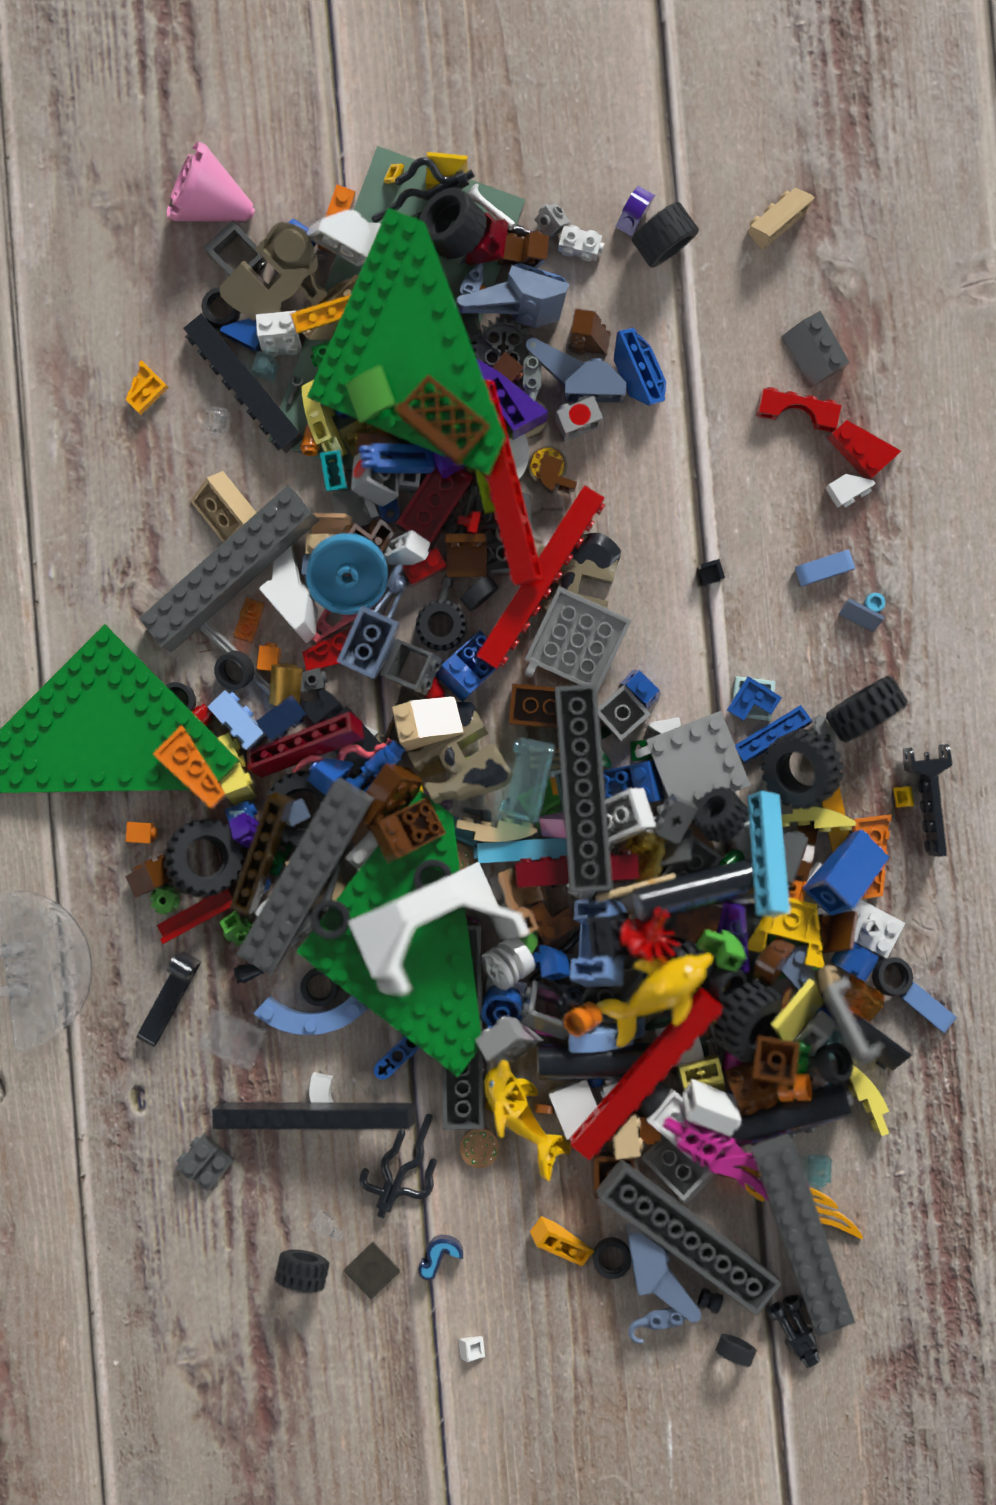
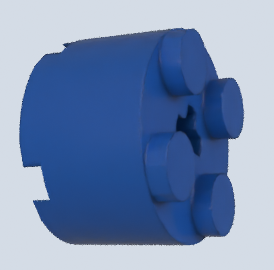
(856, 961)
(500, 1004)

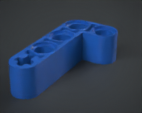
(403, 1046)

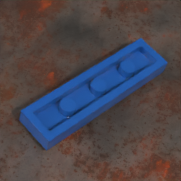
(760, 740)

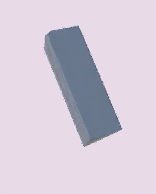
(861, 615)

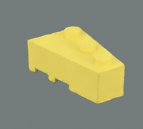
(238, 783)

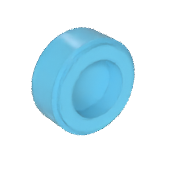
(875, 602)

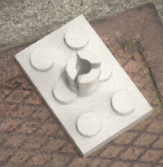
(876, 928)
(674, 1108)

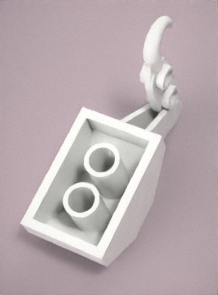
(345, 235)
(292, 597)

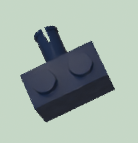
(281, 718)

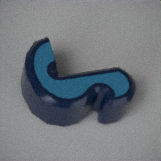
(436, 1247)

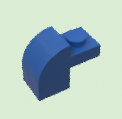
(552, 962)

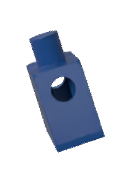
(641, 687)

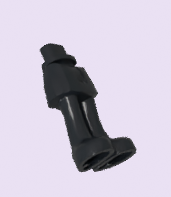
(800, 1342)

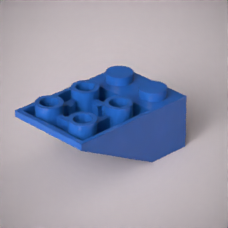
(465, 671)
(634, 776)

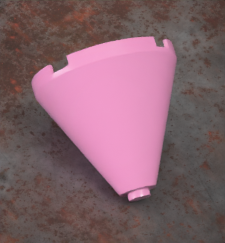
(207, 192)

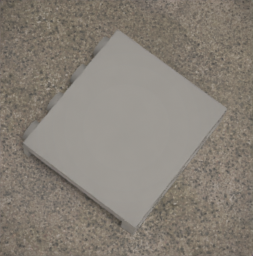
(845, 1024)

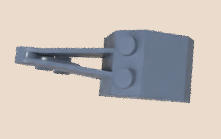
(526, 296)
(374, 633)
(655, 1276)

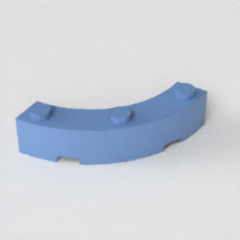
(309, 1022)

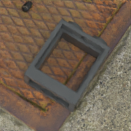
(223, 239)
(393, 667)
(537, 1020)

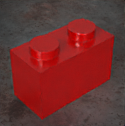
(425, 569)

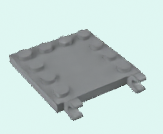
(577, 639)
(696, 759)

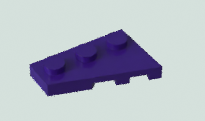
(734, 921)

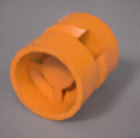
(582, 1019)
(801, 1090)

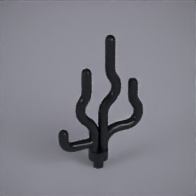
(458, 180)
(390, 1192)

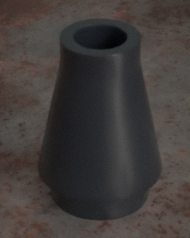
(246, 972)

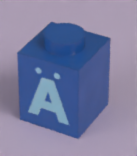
(244, 807)

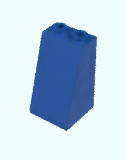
(846, 873)

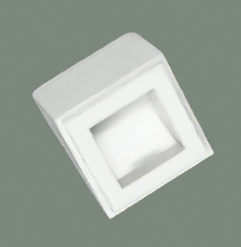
(471, 1348)

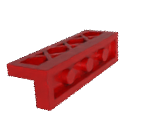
(194, 915)

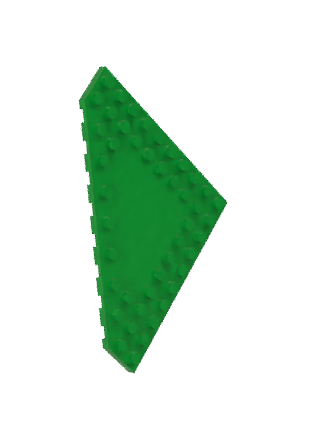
(411, 328)
(99, 728)
(437, 962)

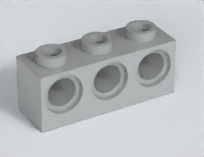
(816, 1031)

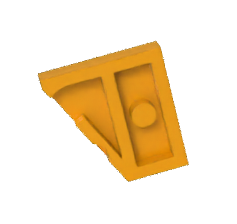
(145, 389)

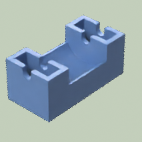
(599, 970)

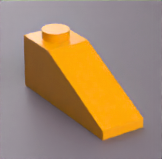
(559, 1241)

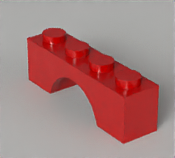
(822, 413)

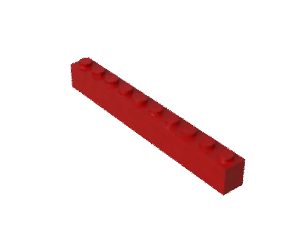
(511, 510)
(551, 560)
(644, 1075)

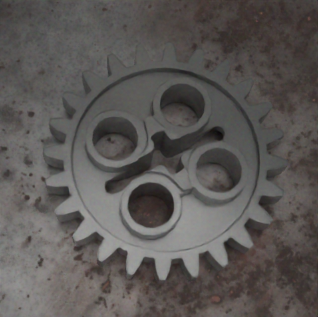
(485, 348)

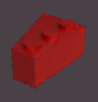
(862, 449)

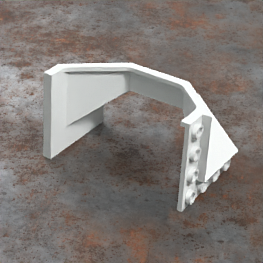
(386, 930)

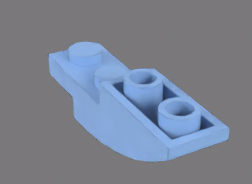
(602, 1038)

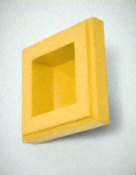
(394, 171)
(903, 796)

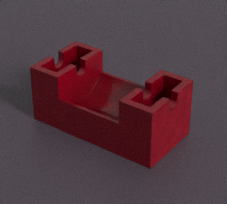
(434, 504)

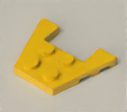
(798, 925)

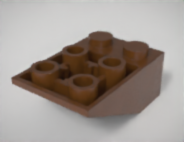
(407, 830)

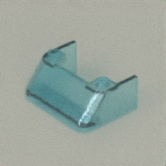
(528, 780)

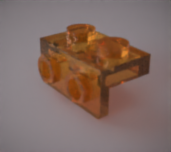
(863, 999)

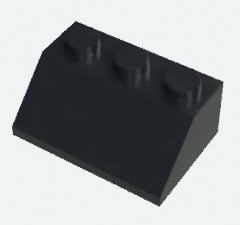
(891, 1053)

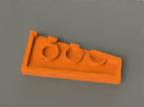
(187, 764)
(877, 829)

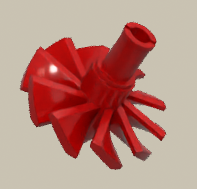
(647, 937)

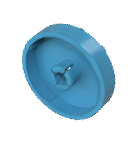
(338, 556)

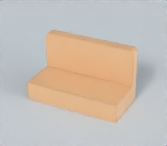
(331, 523)

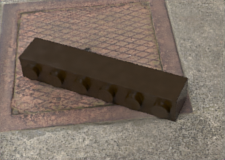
(262, 853)

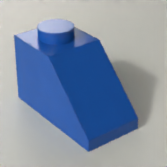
(243, 333)
(327, 771)

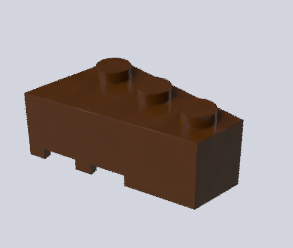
(588, 333)

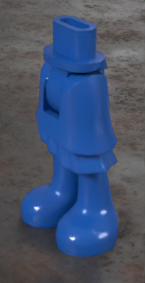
(390, 754)

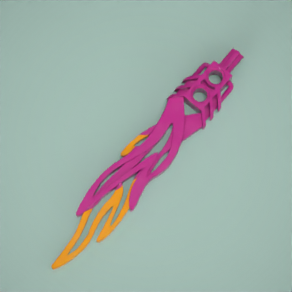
(733, 1156)

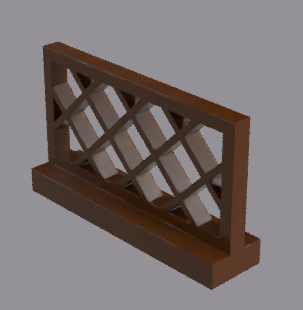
(433, 435)

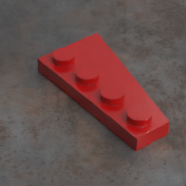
(326, 652)

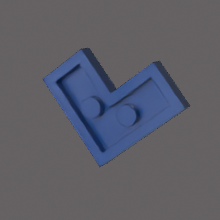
(752, 694)

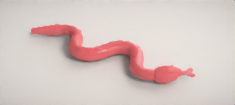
(342, 753)

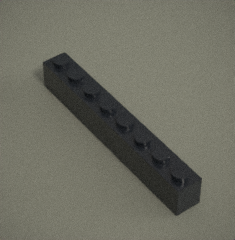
(240, 379)

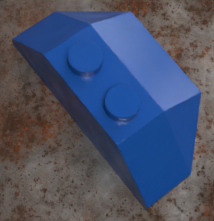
(639, 368)

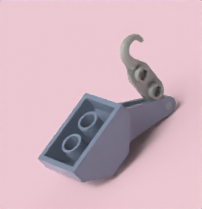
(578, 378)

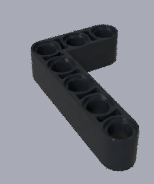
(181, 971)

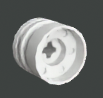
(508, 963)

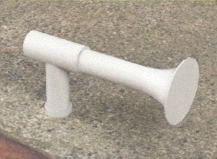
(475, 195)

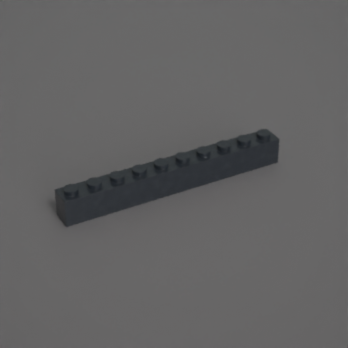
(313, 1116)

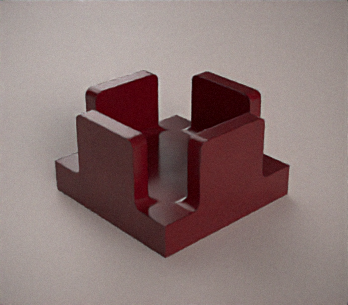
(492, 244)

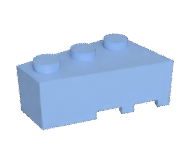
(237, 719)

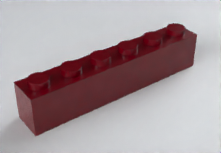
(311, 741)
(556, 871)

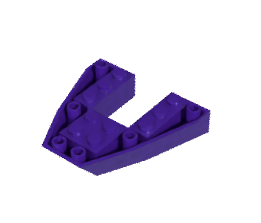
(518, 410)

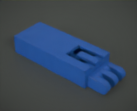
(403, 458)

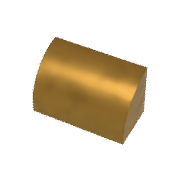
(284, 682)

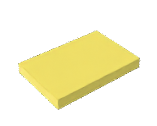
(798, 1012)

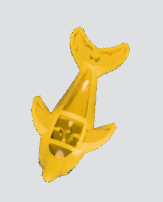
(666, 987)
(509, 1103)

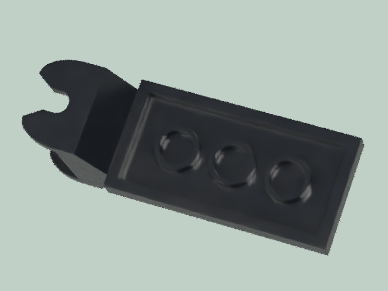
(328, 708)
(931, 797)

